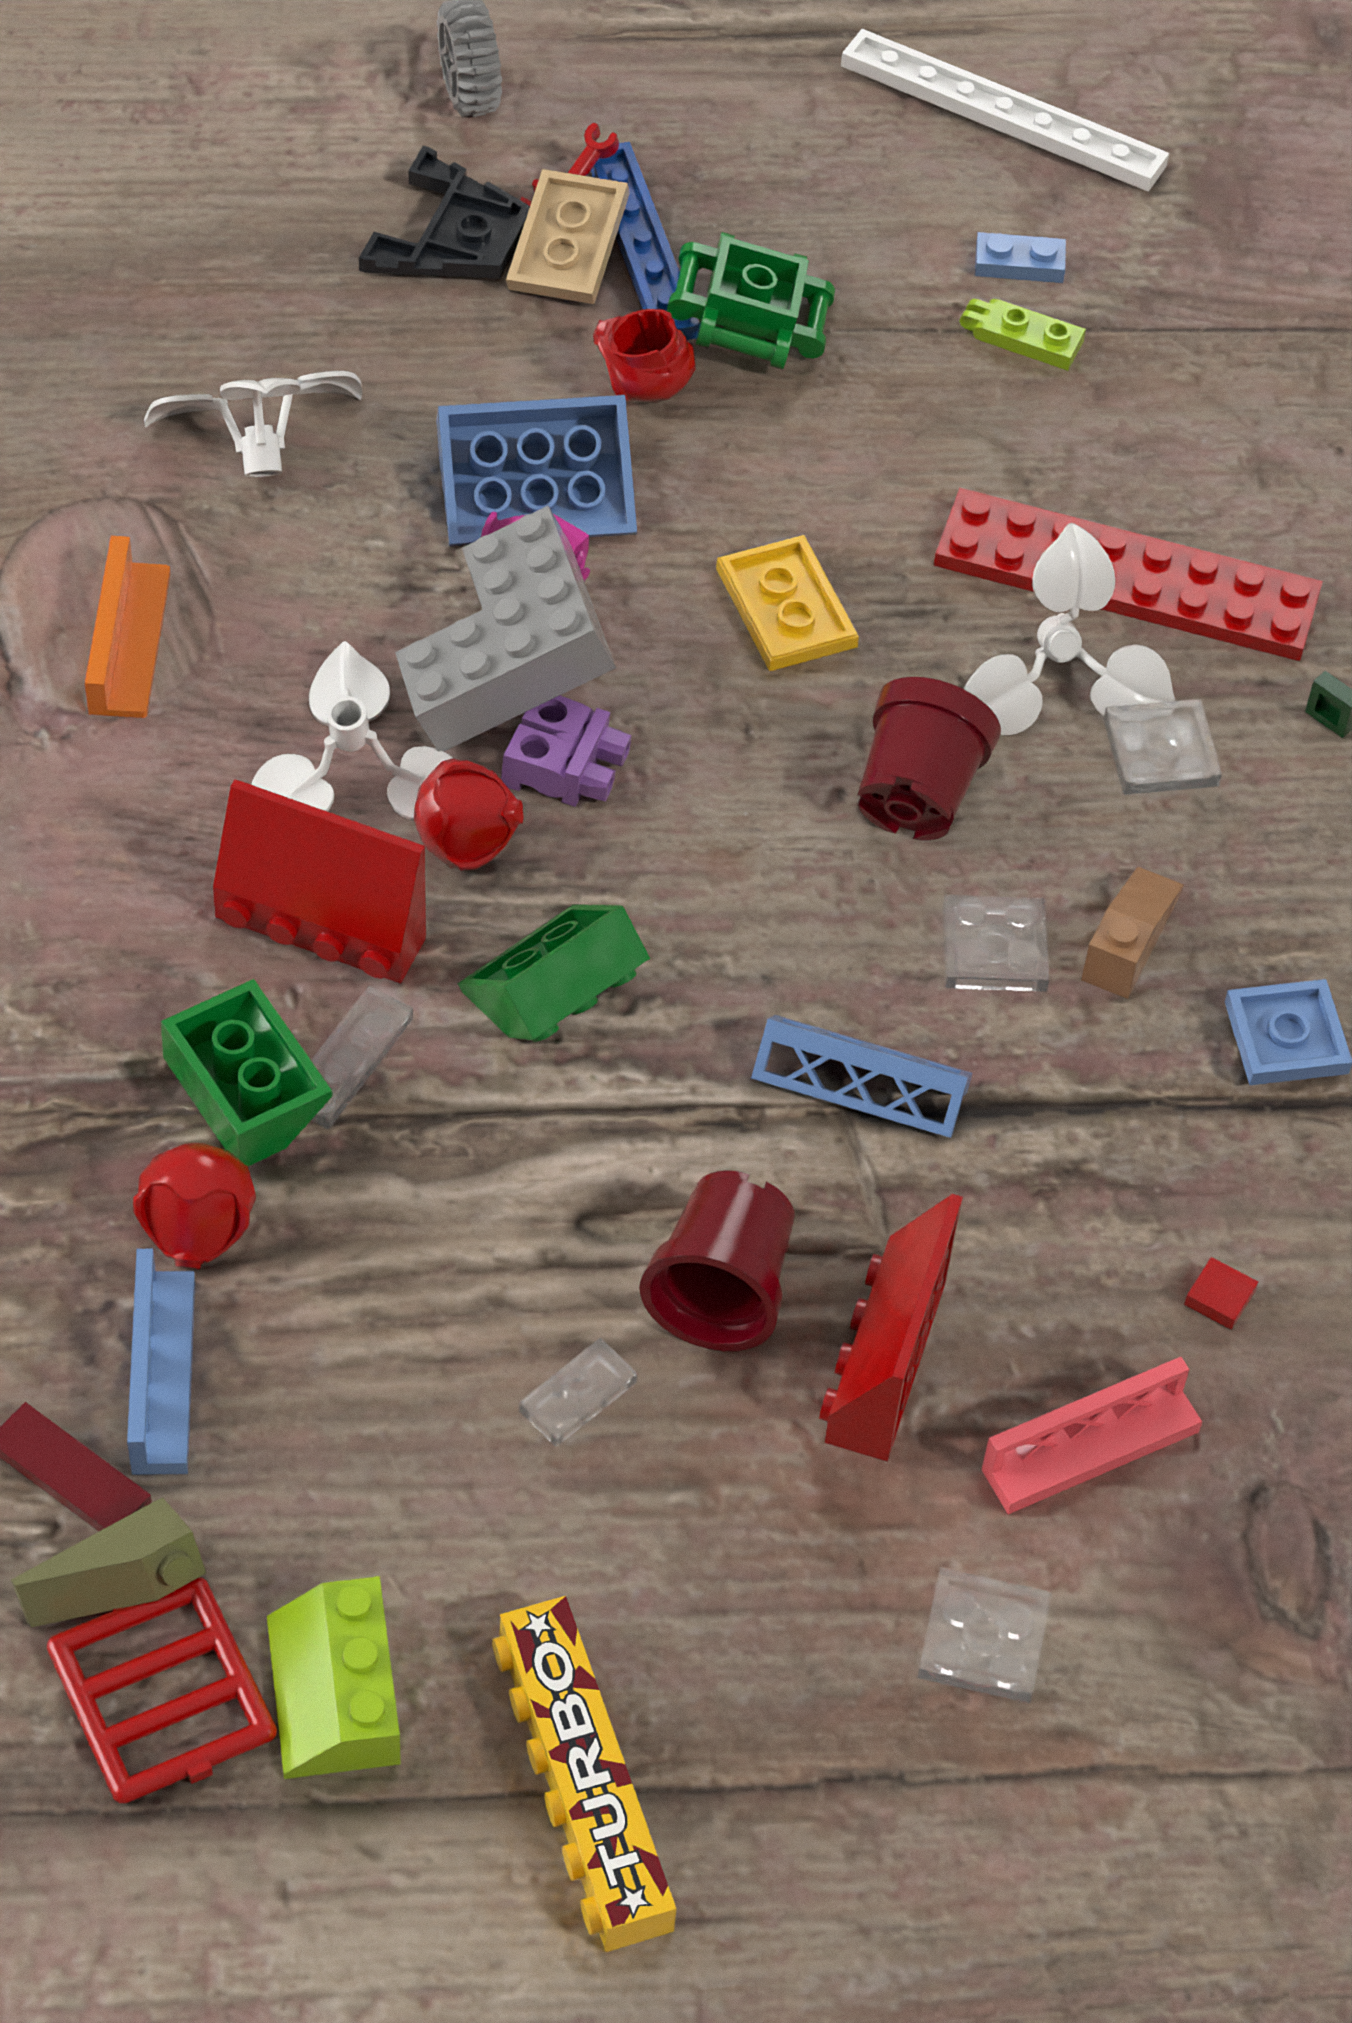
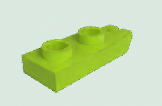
(1023, 331)

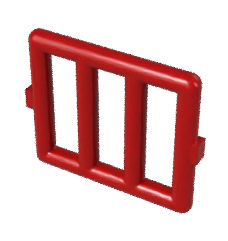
(105, 1740)

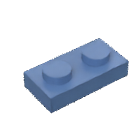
(1020, 257)

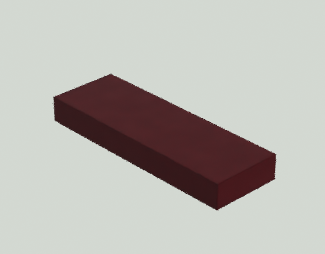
(68, 1469)

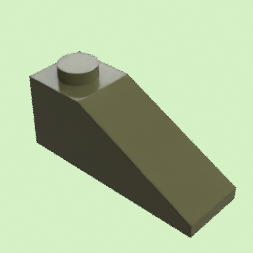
(113, 1569)

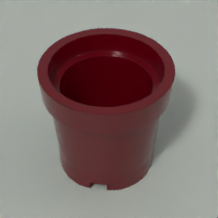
(924, 755)
(722, 1264)

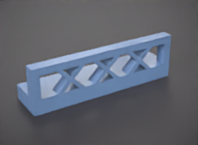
(867, 1056)
(160, 1368)

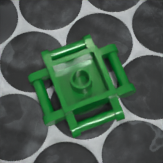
(753, 298)

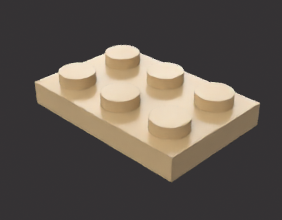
(568, 236)

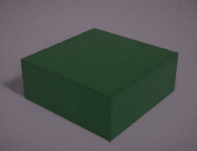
(1331, 704)

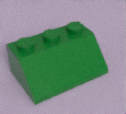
(557, 970)
(244, 1071)

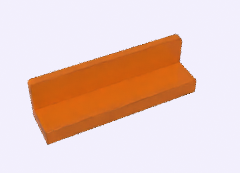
(126, 634)

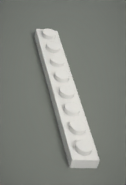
(1005, 110)

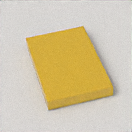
(787, 603)

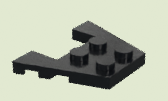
(468, 234)

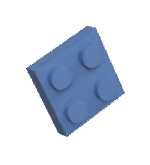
(1288, 1032)

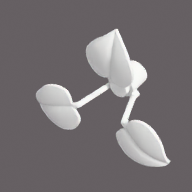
(260, 444)
(1066, 577)
(345, 698)

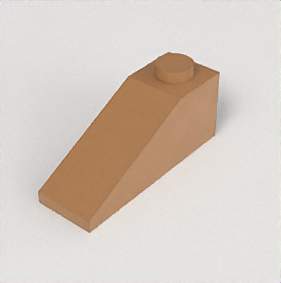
(1130, 931)

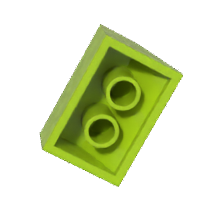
(334, 1680)

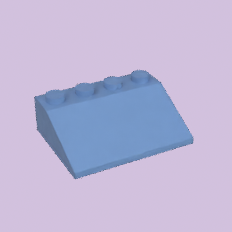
(534, 457)

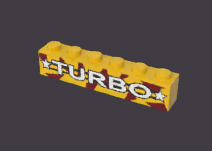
(586, 1775)

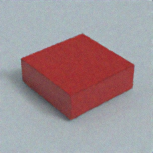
(1221, 1293)

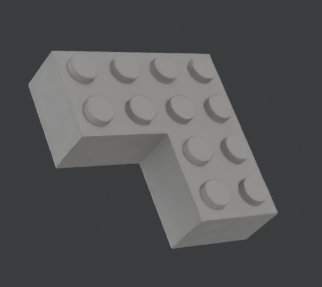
(517, 652)

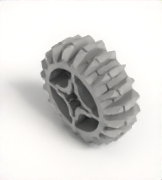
(469, 57)

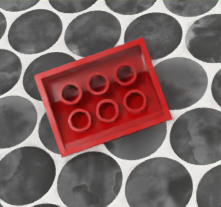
(321, 882)
(891, 1333)

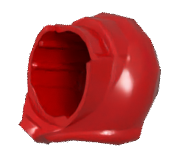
(645, 355)
(465, 814)
(194, 1202)

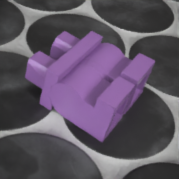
(560, 749)

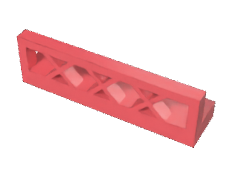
(1090, 1436)

